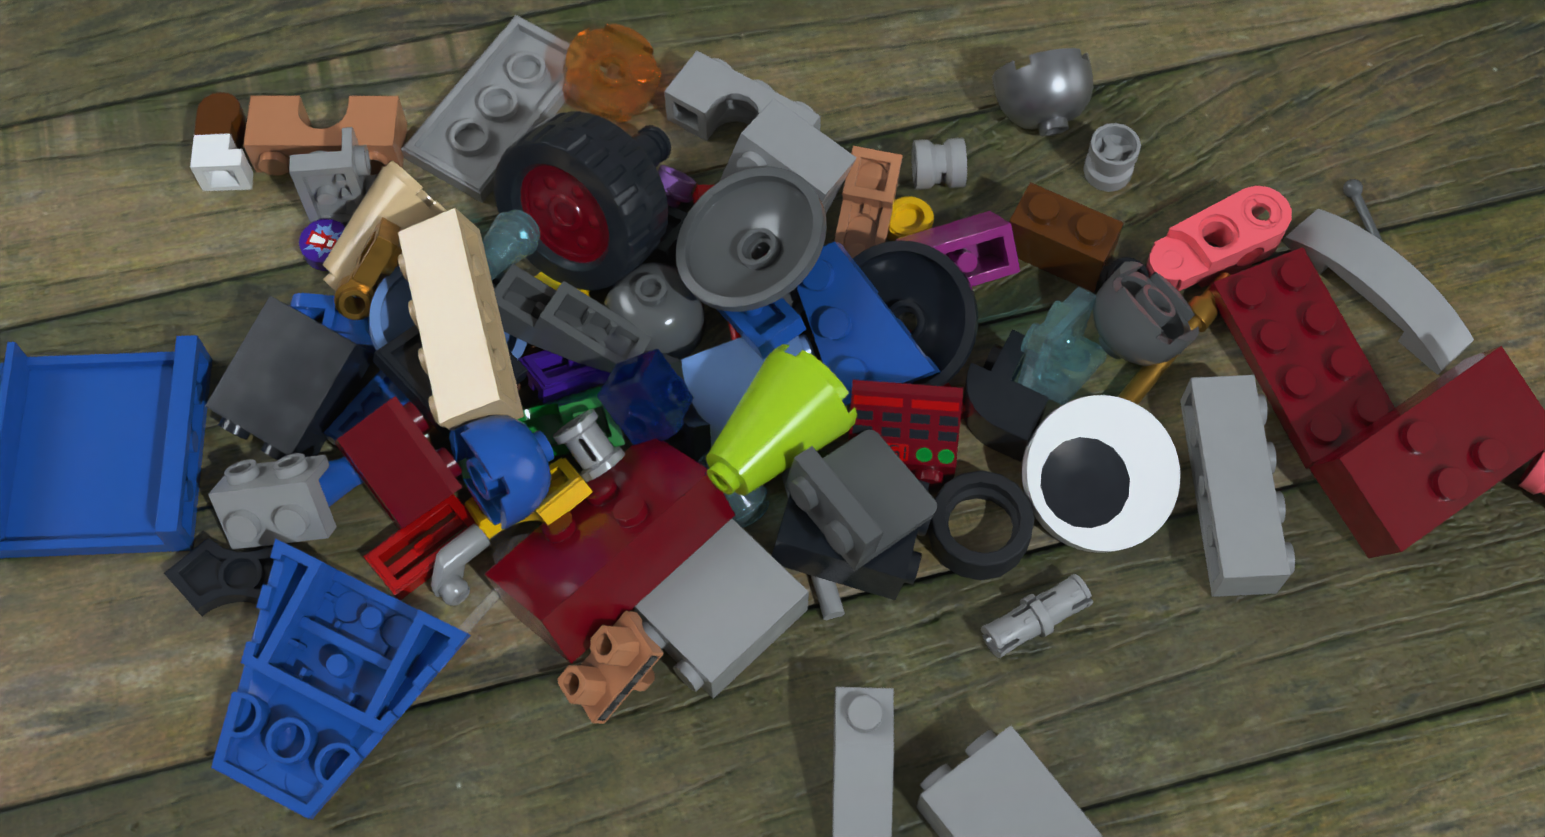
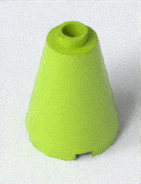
(781, 414)

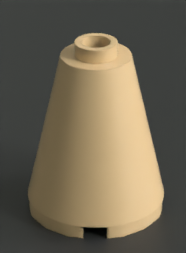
(391, 196)

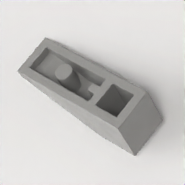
(863, 762)

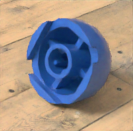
(504, 465)

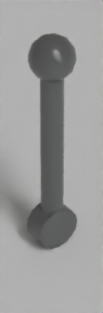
(1353, 189)

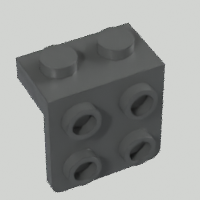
(860, 496)

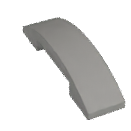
(1388, 282)

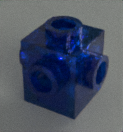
(646, 397)

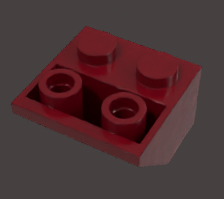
(400, 462)

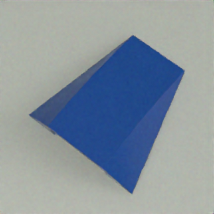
(324, 680)

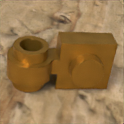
(377, 257)

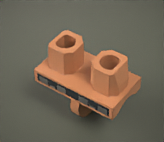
(616, 666)

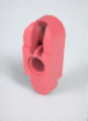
(1231, 224)

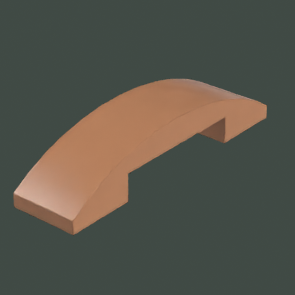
(867, 200)

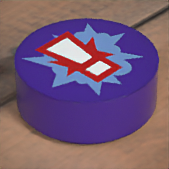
(318, 240)

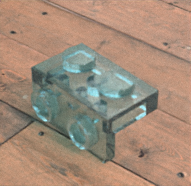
(1057, 353)

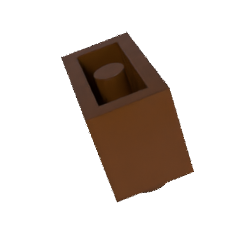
(1064, 236)

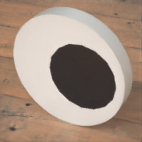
(1101, 474)

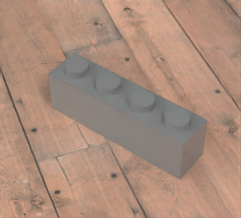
(1236, 486)

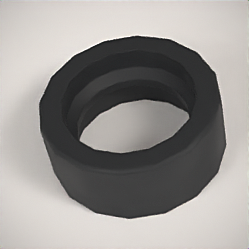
(988, 487)

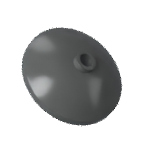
(741, 222)

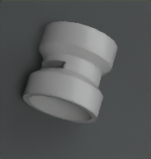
(1111, 157)
(939, 163)

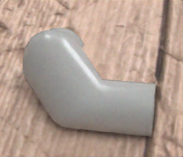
(450, 565)

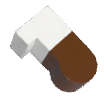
(218, 143)

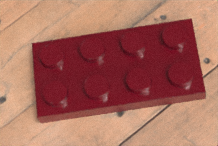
(1301, 353)

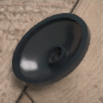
(934, 289)

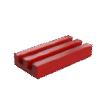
(403, 537)

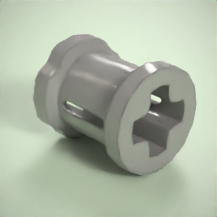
(589, 445)

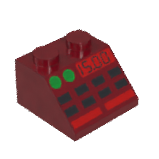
(915, 422)

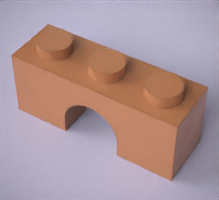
(282, 128)

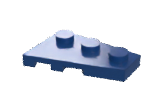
(855, 327)

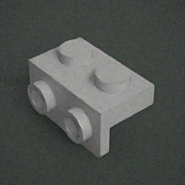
(273, 501)

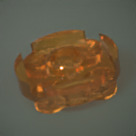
(605, 96)

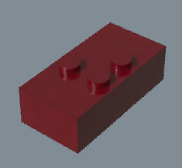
(1433, 453)
(611, 546)

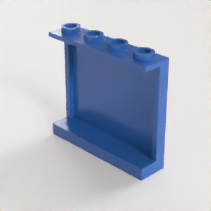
(101, 451)

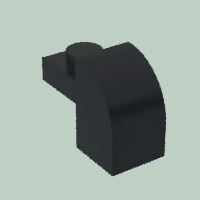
(997, 407)

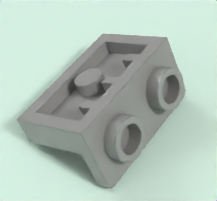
(333, 181)

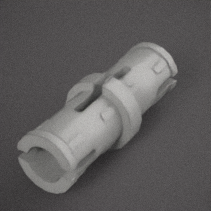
(1036, 615)

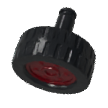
(589, 194)

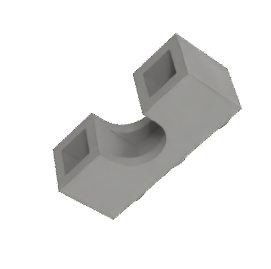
(713, 94)

